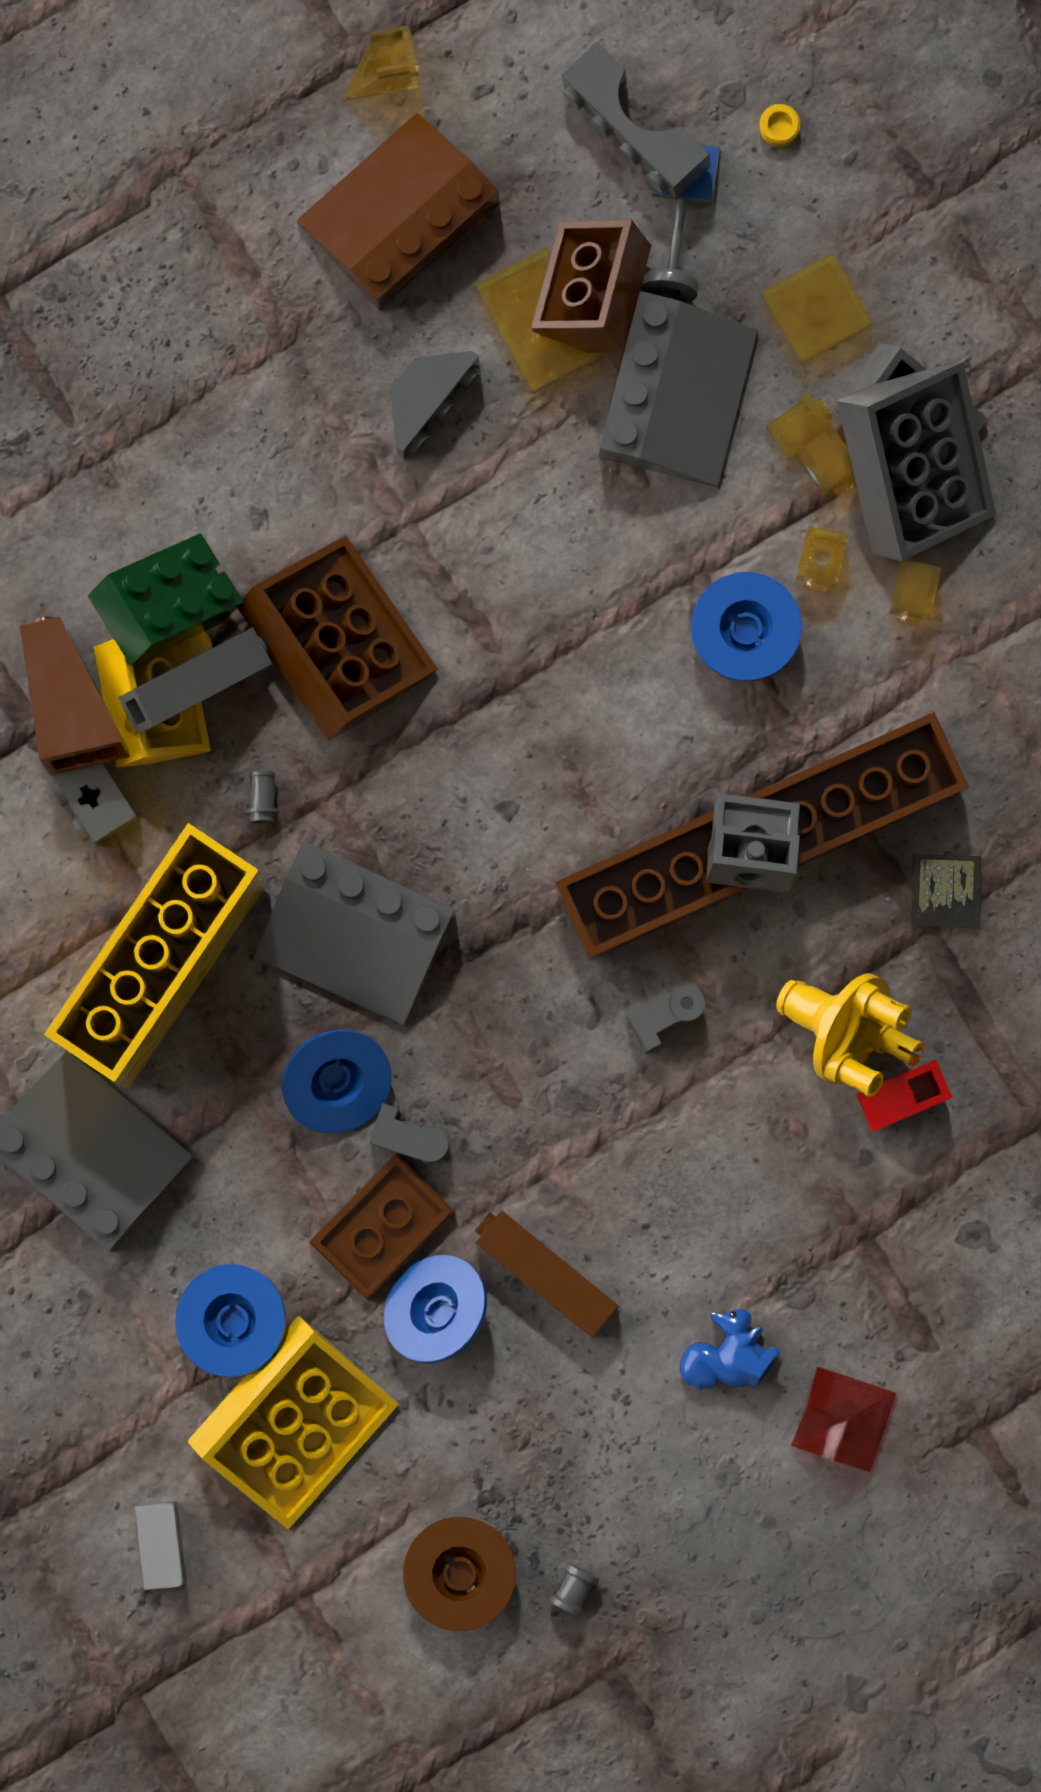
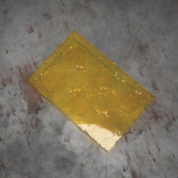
(512, 303)

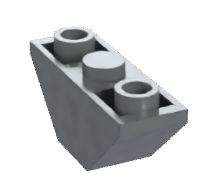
(426, 395)

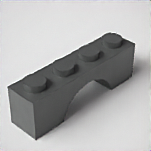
(668, 156)

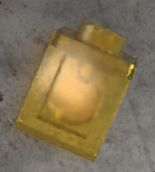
(800, 425)

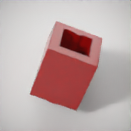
(905, 1096)

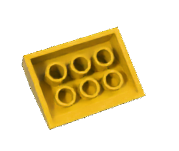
(293, 1424)

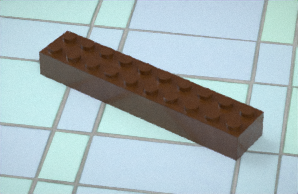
(838, 806)

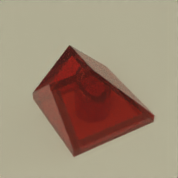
(843, 1419)

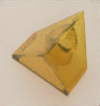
(385, 66)

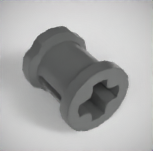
(573, 1590)

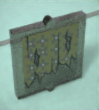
(946, 891)

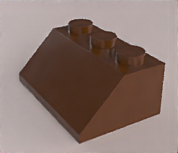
(592, 285)

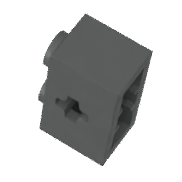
(106, 819)

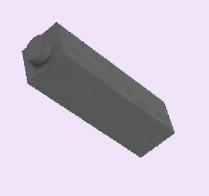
(195, 680)

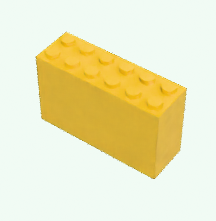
(157, 956)

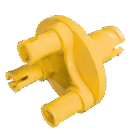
(851, 1028)

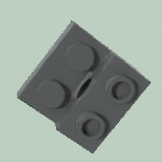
(753, 843)

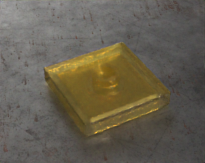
(816, 308)

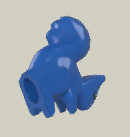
(737, 1361)

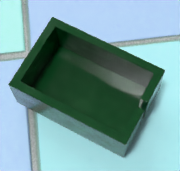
(165, 599)

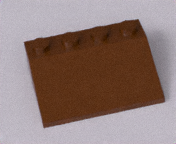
(399, 210)
(336, 637)

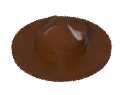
(459, 1573)

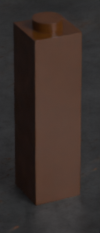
(545, 1272)

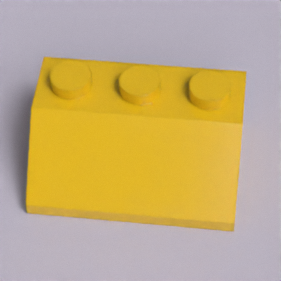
(171, 739)

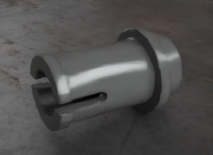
(262, 797)

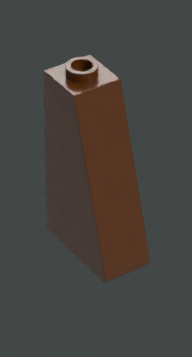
(67, 707)

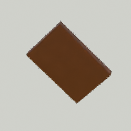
(381, 1226)

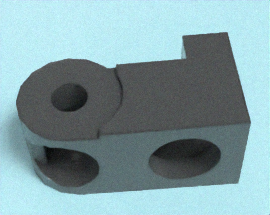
(677, 1006)
(424, 1143)

